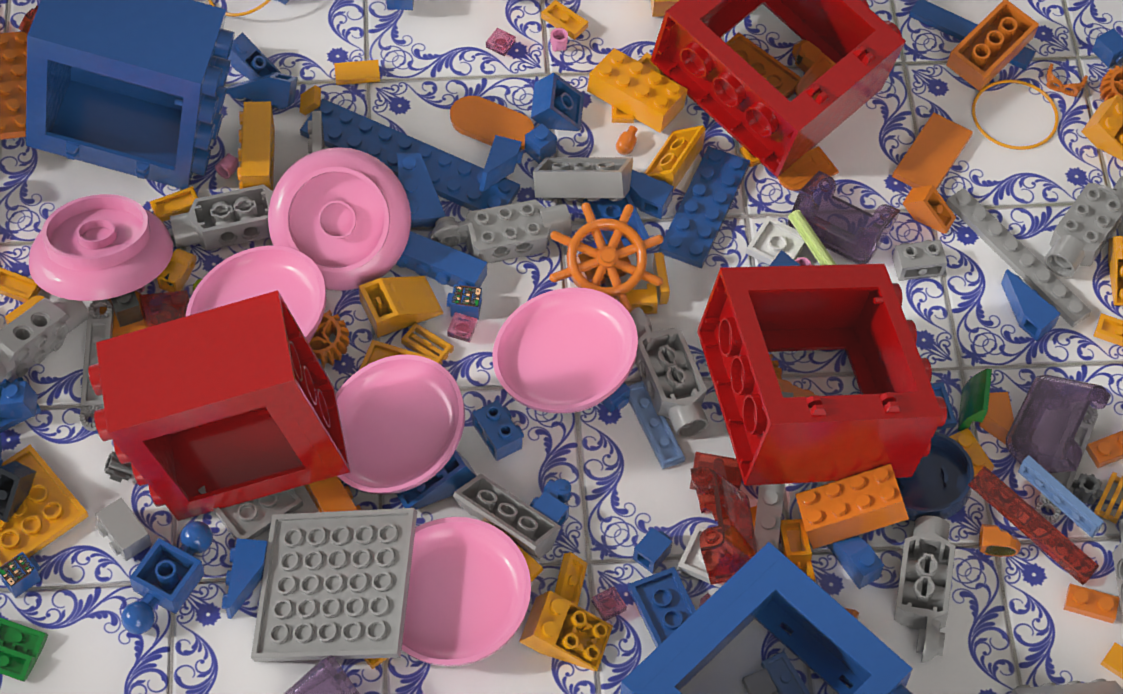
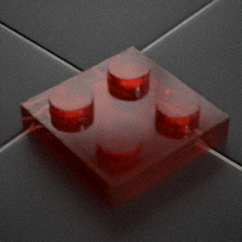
(163, 307)

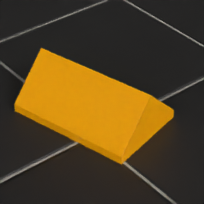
(677, 155)

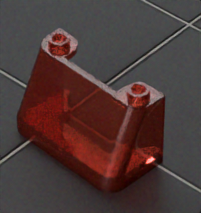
(733, 541)

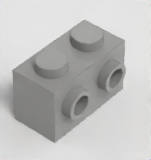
(919, 260)
(123, 529)

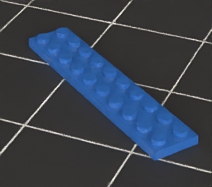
(450, 175)

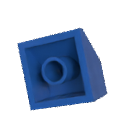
(557, 104)

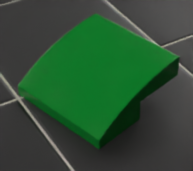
(975, 399)
(19, 649)

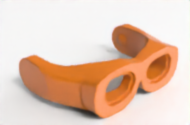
(1077, 87)

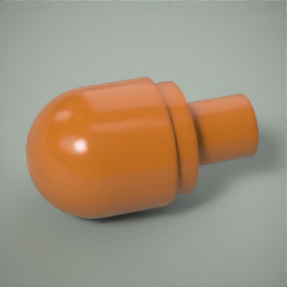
(627, 141)

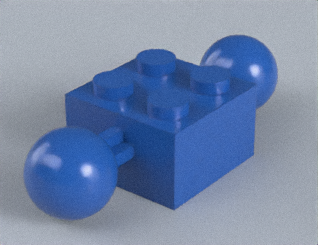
(166, 577)

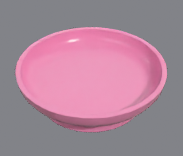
(342, 214)
(99, 249)
(261, 272)
(565, 350)
(399, 423)
(463, 592)

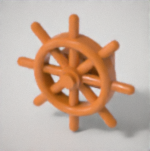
(609, 259)

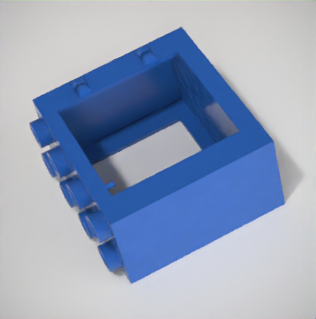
(128, 84)
(773, 594)

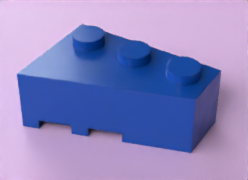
(421, 193)

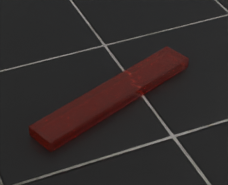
(1033, 525)

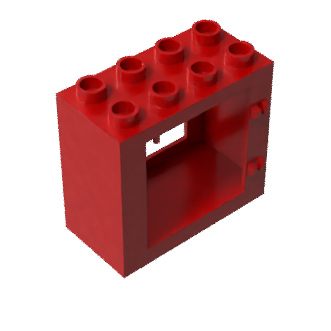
(750, 107)
(807, 311)
(219, 405)

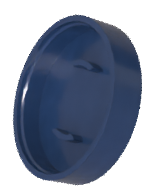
(939, 481)

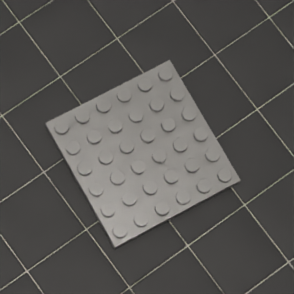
(335, 585)

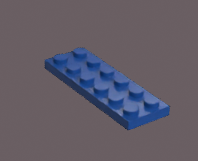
(704, 207)

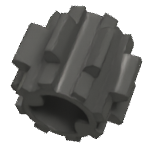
(117, 470)
(1087, 488)

